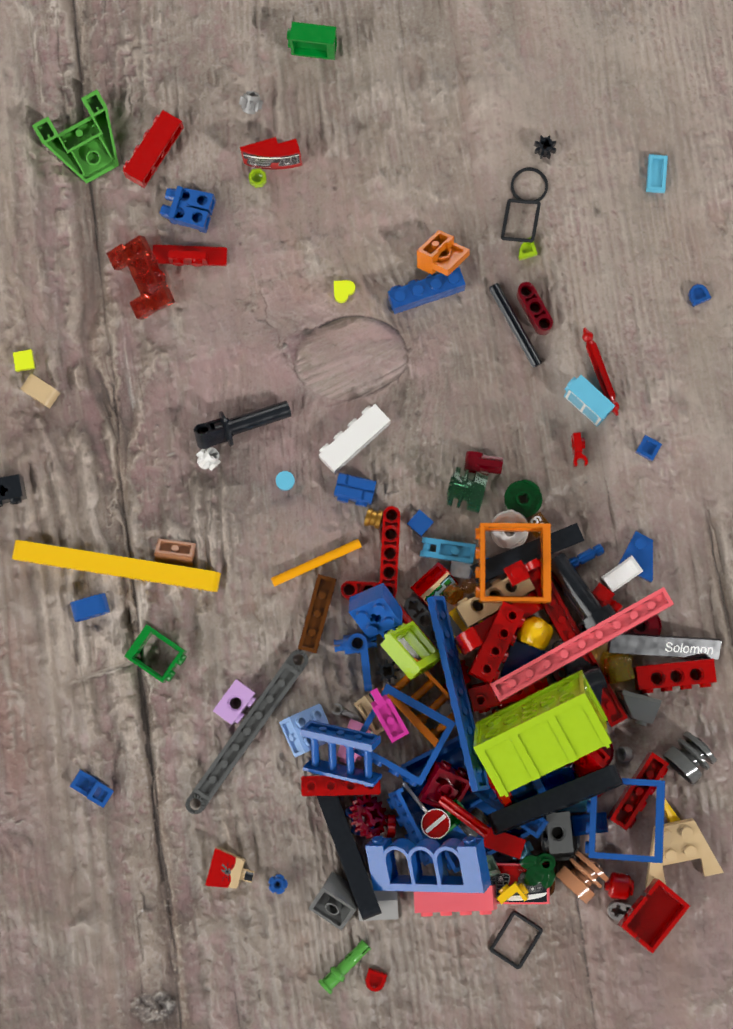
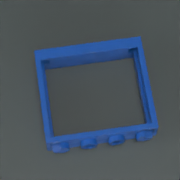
(393, 768)
(590, 845)

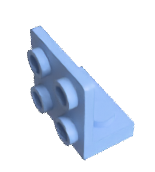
(292, 725)

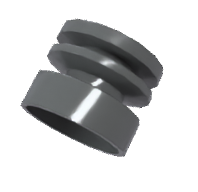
(690, 757)

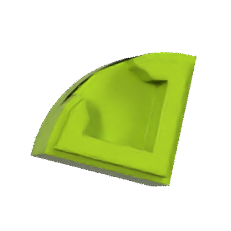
(527, 250)

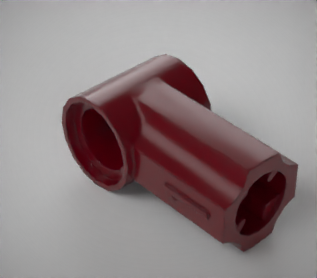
(478, 462)

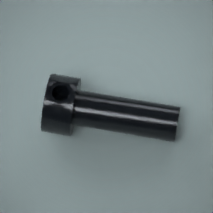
(579, 593)

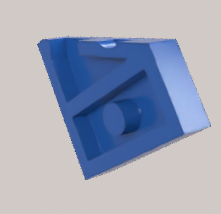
(642, 550)

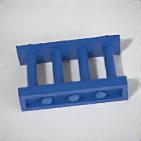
(348, 738)

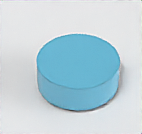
(285, 480)

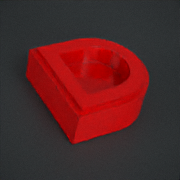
(375, 979)

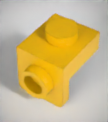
(508, 891)

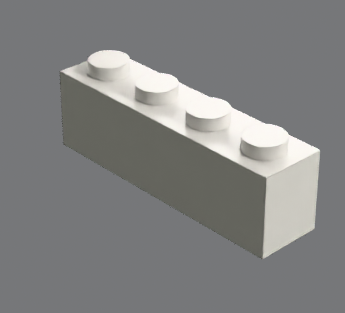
(354, 439)

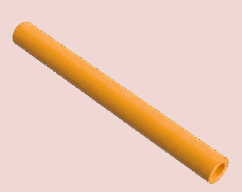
(316, 562)

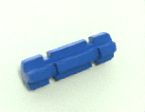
(587, 555)

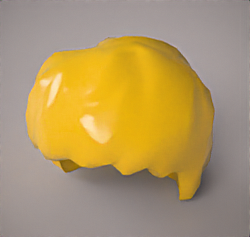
(535, 632)

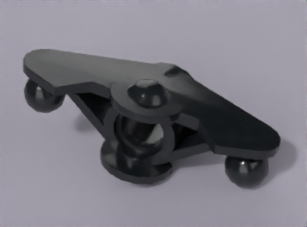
(591, 671)

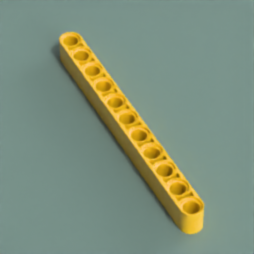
(116, 566)

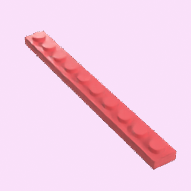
(582, 644)

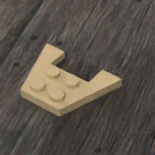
(682, 843)

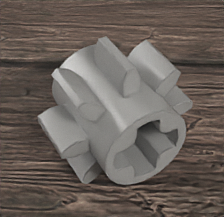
(250, 102)

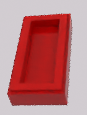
(505, 843)

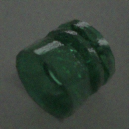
(467, 489)

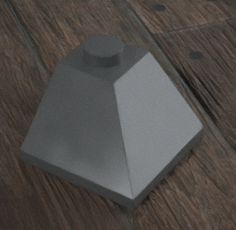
(639, 707)
(335, 901)

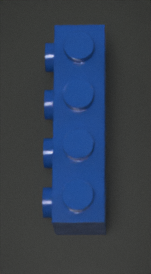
(425, 291)

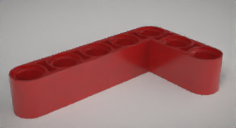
(393, 544)
(474, 636)

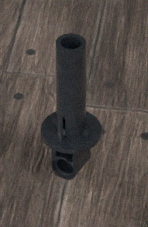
(224, 429)

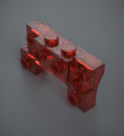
(146, 274)

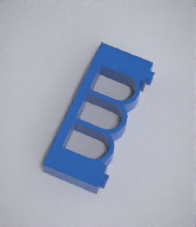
(469, 851)

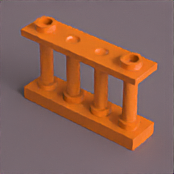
(419, 720)

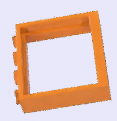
(545, 537)

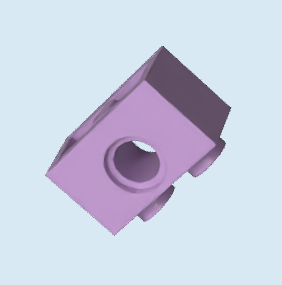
(224, 707)

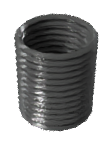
(480, 816)

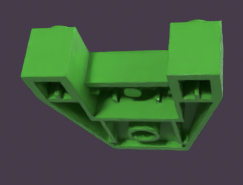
(86, 146)

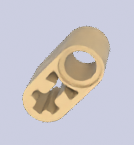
(40, 391)

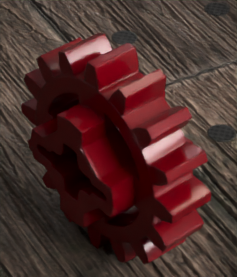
(368, 816)

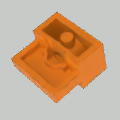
(441, 254)

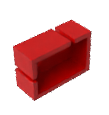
(653, 915)

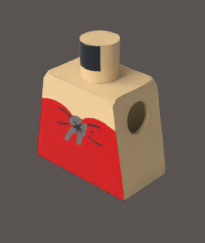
(227, 870)

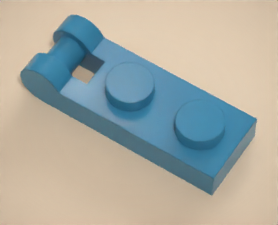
(448, 550)

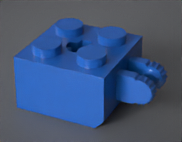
(375, 611)

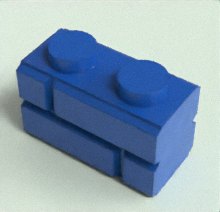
(355, 489)

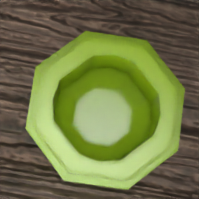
(257, 178)

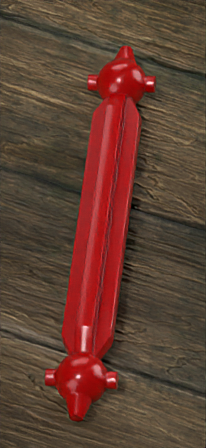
(600, 369)

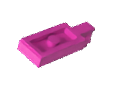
(388, 716)

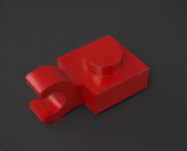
(577, 445)
(519, 572)
(605, 596)

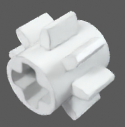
(208, 458)

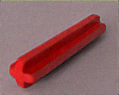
(464, 816)

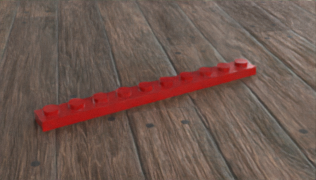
(567, 630)

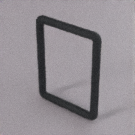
(506, 217)
(530, 947)

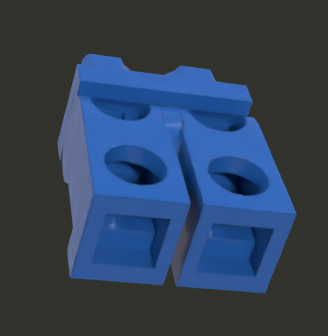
(189, 208)

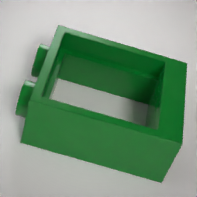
(312, 40)
(140, 642)

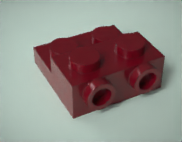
(444, 781)

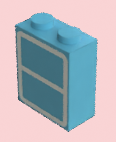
(588, 400)

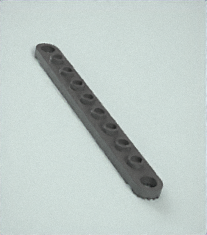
(246, 732)

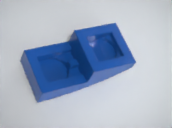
(91, 788)

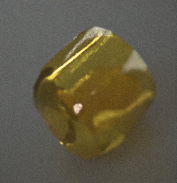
(616, 666)

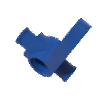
(346, 645)

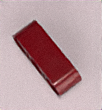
(534, 317)

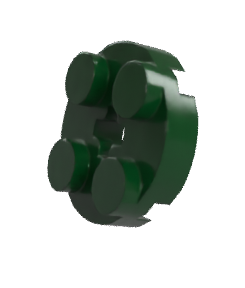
(520, 488)

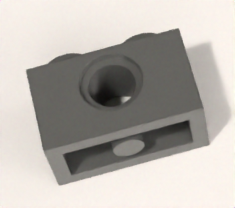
(564, 843)

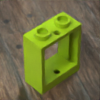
(418, 641)

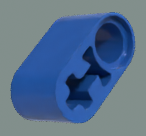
(90, 607)

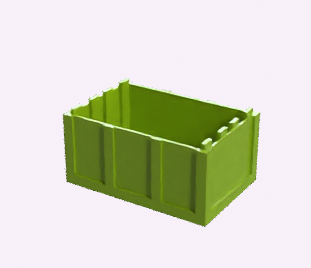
(541, 733)

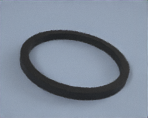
(534, 170)

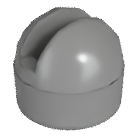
(624, 754)

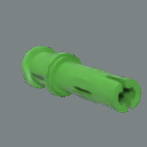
(338, 972)

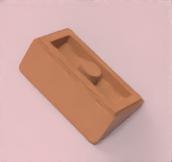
(175, 552)

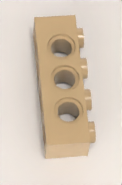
(471, 617)

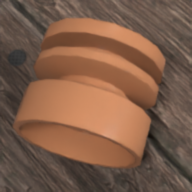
(582, 876)

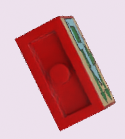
(433, 583)

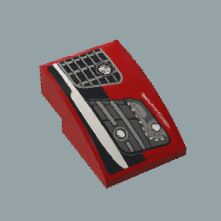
(272, 155)

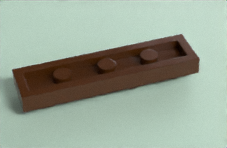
(317, 613)

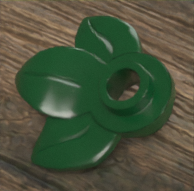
(537, 872)

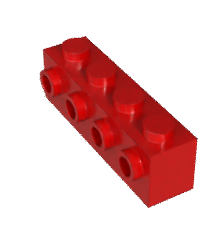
(153, 148)
(496, 643)
(484, 697)
(634, 796)

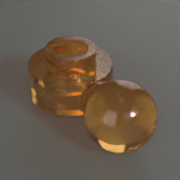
(454, 593)

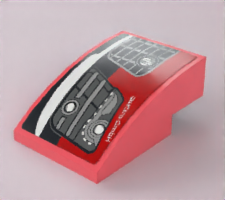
(515, 872)

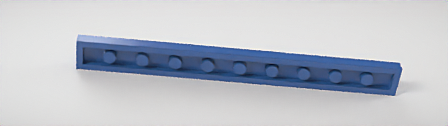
(457, 691)

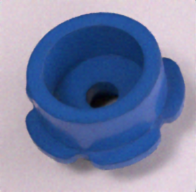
(278, 889)

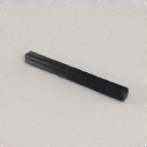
(515, 325)

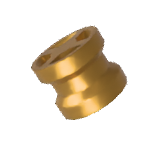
(373, 518)

